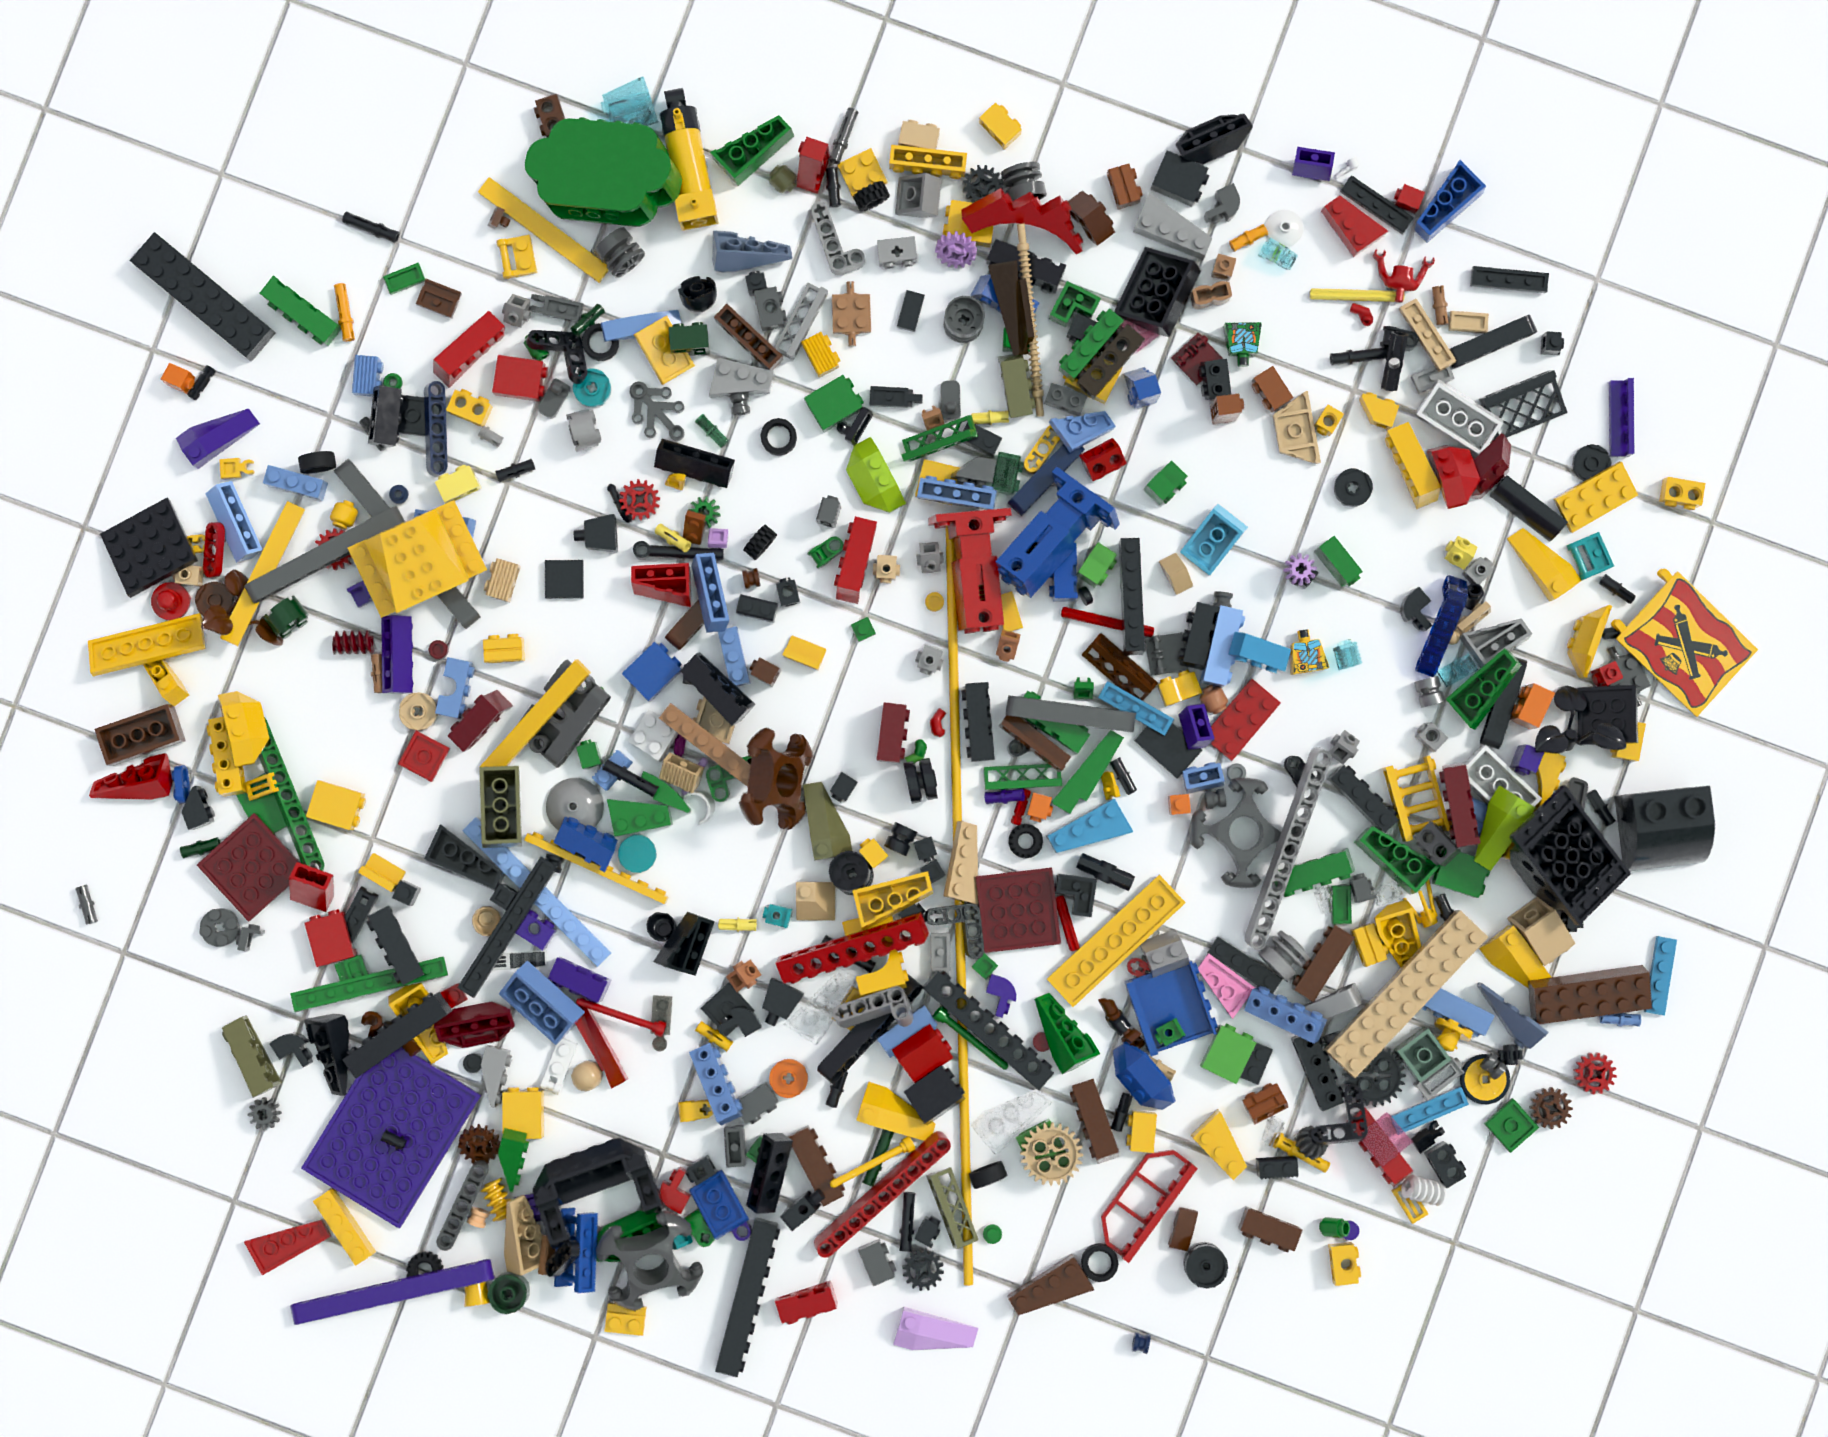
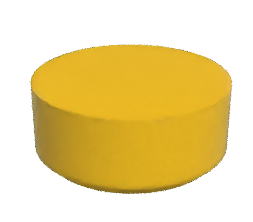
(934, 601)

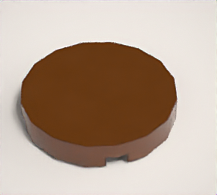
(213, 594)

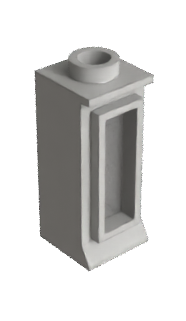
(1440, 1078)

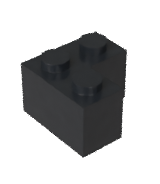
(1083, 892)

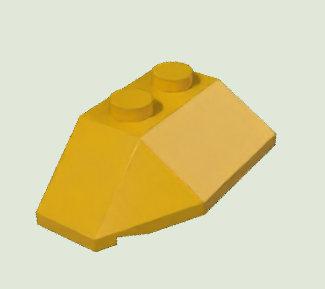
(1586, 640)
(244, 727)

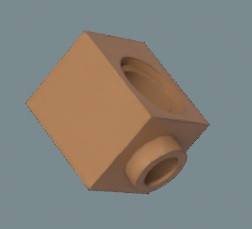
(1223, 267)

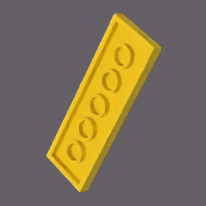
(146, 644)

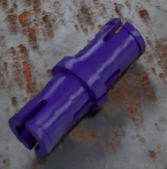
(1004, 796)

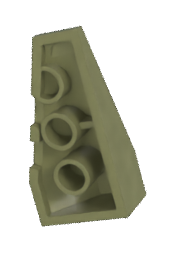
(825, 825)

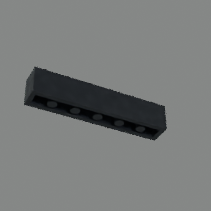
(1131, 596)
(398, 1034)

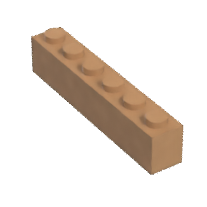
(706, 743)

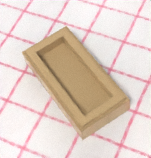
(1468, 322)

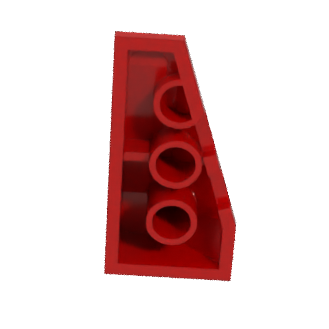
(143, 781)

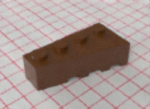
(1095, 1121)
(1052, 1286)

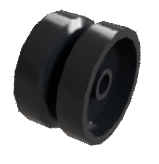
(921, 780)
(1205, 1253)

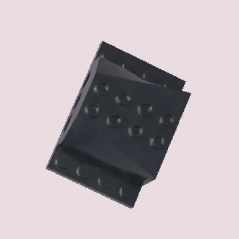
(1566, 857)

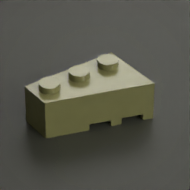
(1016, 385)

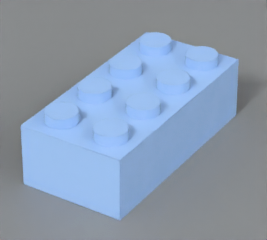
(1219, 661)

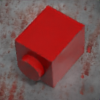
(1408, 198)

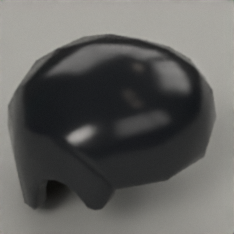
(660, 926)

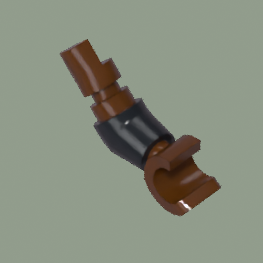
(374, 1019)
(1120, 1024)

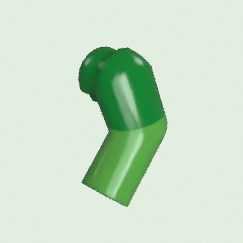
(919, 753)

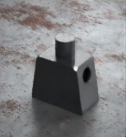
(599, 533)
(780, 1000)
(802, 1209)

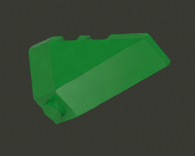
(1066, 1041)

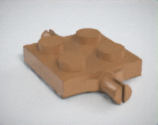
(851, 314)

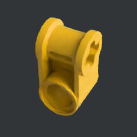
(693, 1111)

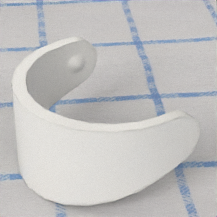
(709, 801)

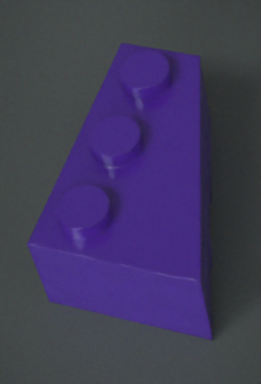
(579, 980)

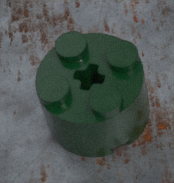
(286, 617)
(498, 1293)

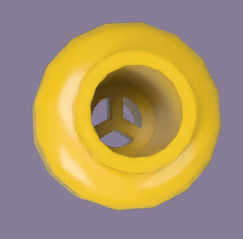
(343, 514)

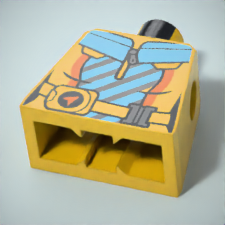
(1307, 654)

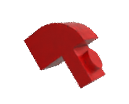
(672, 1195)

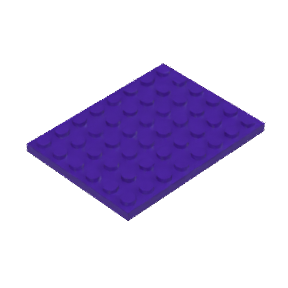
(407, 1100)

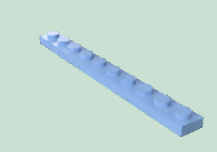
(547, 901)

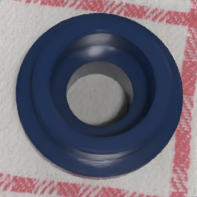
(403, 498)

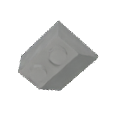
(918, 195)
(1164, 953)

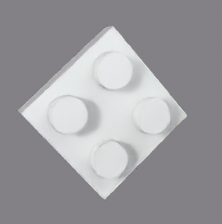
(653, 736)

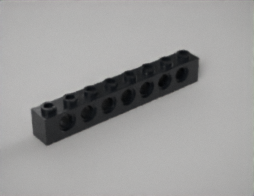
(1036, 1078)

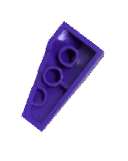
(212, 437)

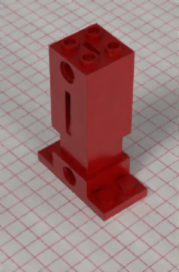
(975, 568)

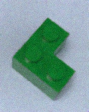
(1073, 299)
(1164, 484)

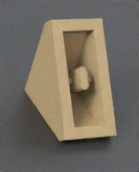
(1176, 573)

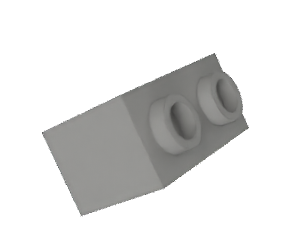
(906, 248)

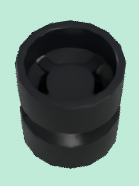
(898, 845)

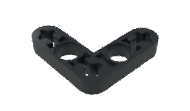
(563, 345)
(962, 916)
(1349, 1127)

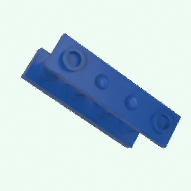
(586, 1262)

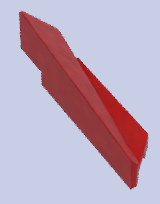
(601, 1048)

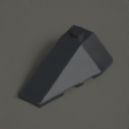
(331, 1040)

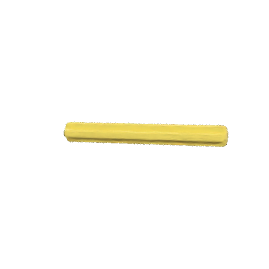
(1353, 295)

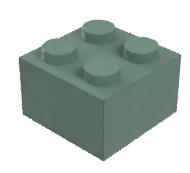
(1422, 1054)

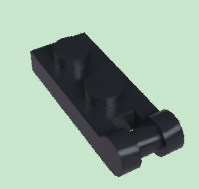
(358, 912)

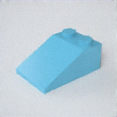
(1213, 539)

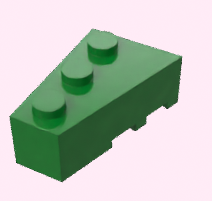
(637, 817)

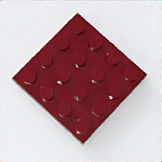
(250, 867)
(1018, 910)

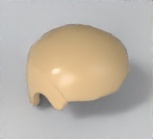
(485, 920)
(587, 1076)

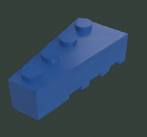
(1453, 197)

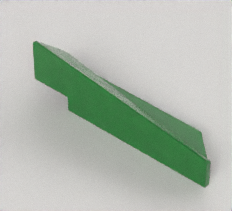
(1089, 773)

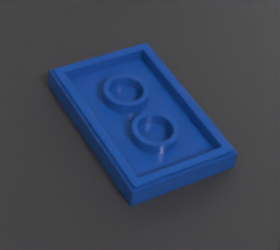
(719, 1204)

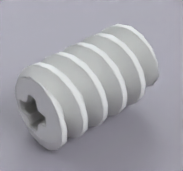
(1424, 1190)

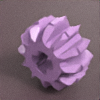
(1305, 564)

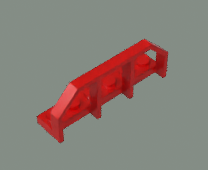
(1163, 1203)

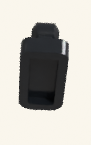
(855, 431)

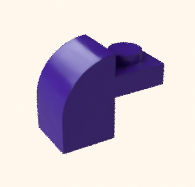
(1004, 989)

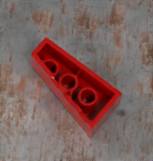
(468, 348)

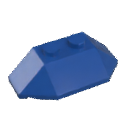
(1142, 1077)

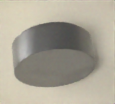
(1236, 771)

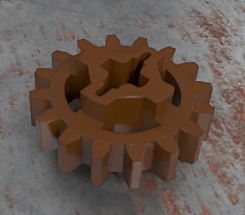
(1554, 1100)
(479, 1143)

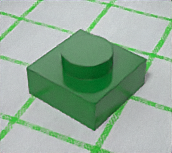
(863, 629)
(984, 966)

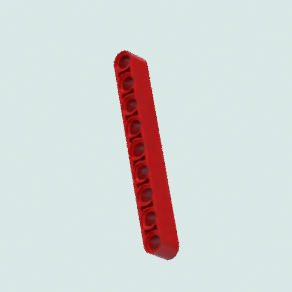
(879, 1203)

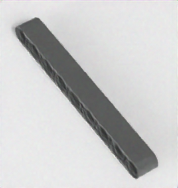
(320, 556)

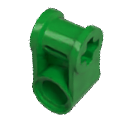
(825, 552)
(699, 1227)

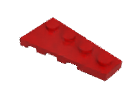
(281, 1246)

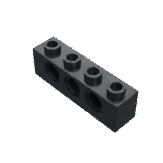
(769, 1173)

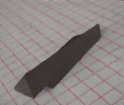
(1014, 305)

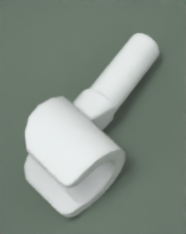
(1353, 165)

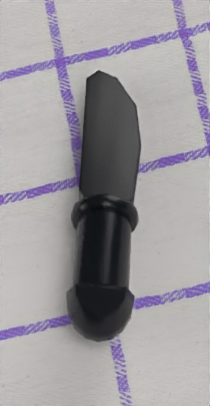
(615, 496)

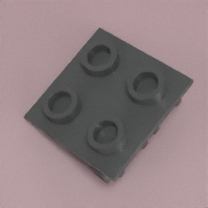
(1164, 653)

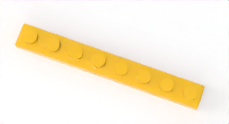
(622, 878)

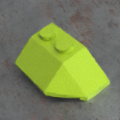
(873, 477)

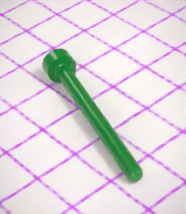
(942, 1015)

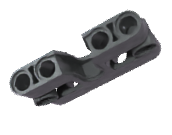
(580, 712)

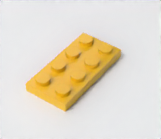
(1596, 496)

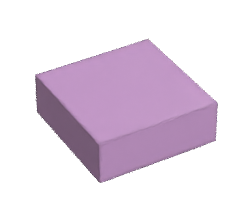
(717, 538)

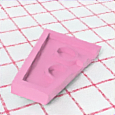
(1225, 984)

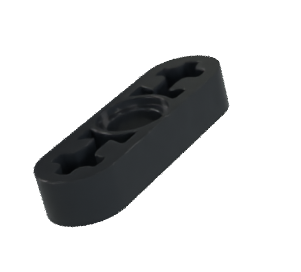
(562, 1258)

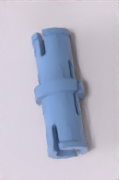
(1622, 1019)

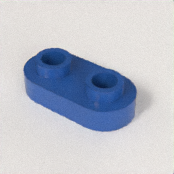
(181, 780)

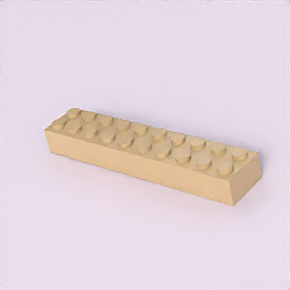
(1405, 993)

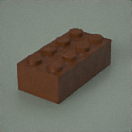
(139, 735)

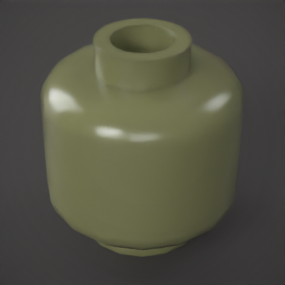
(782, 179)

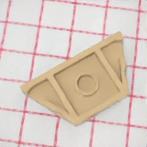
(1296, 430)

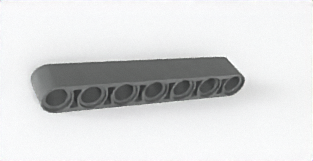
(1070, 713)

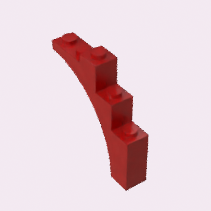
(1000, 209)

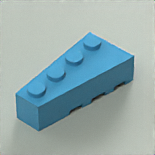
(1097, 825)

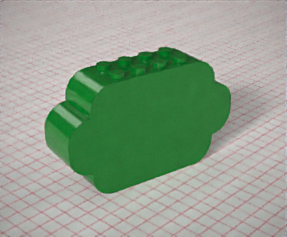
(603, 172)

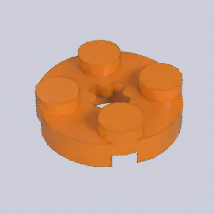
(779, 1084)

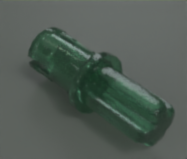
(711, 430)

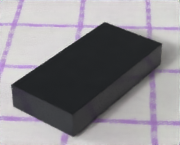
(910, 311)

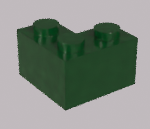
(689, 339)

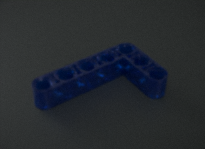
(1454, 600)

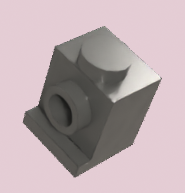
(1361, 888)

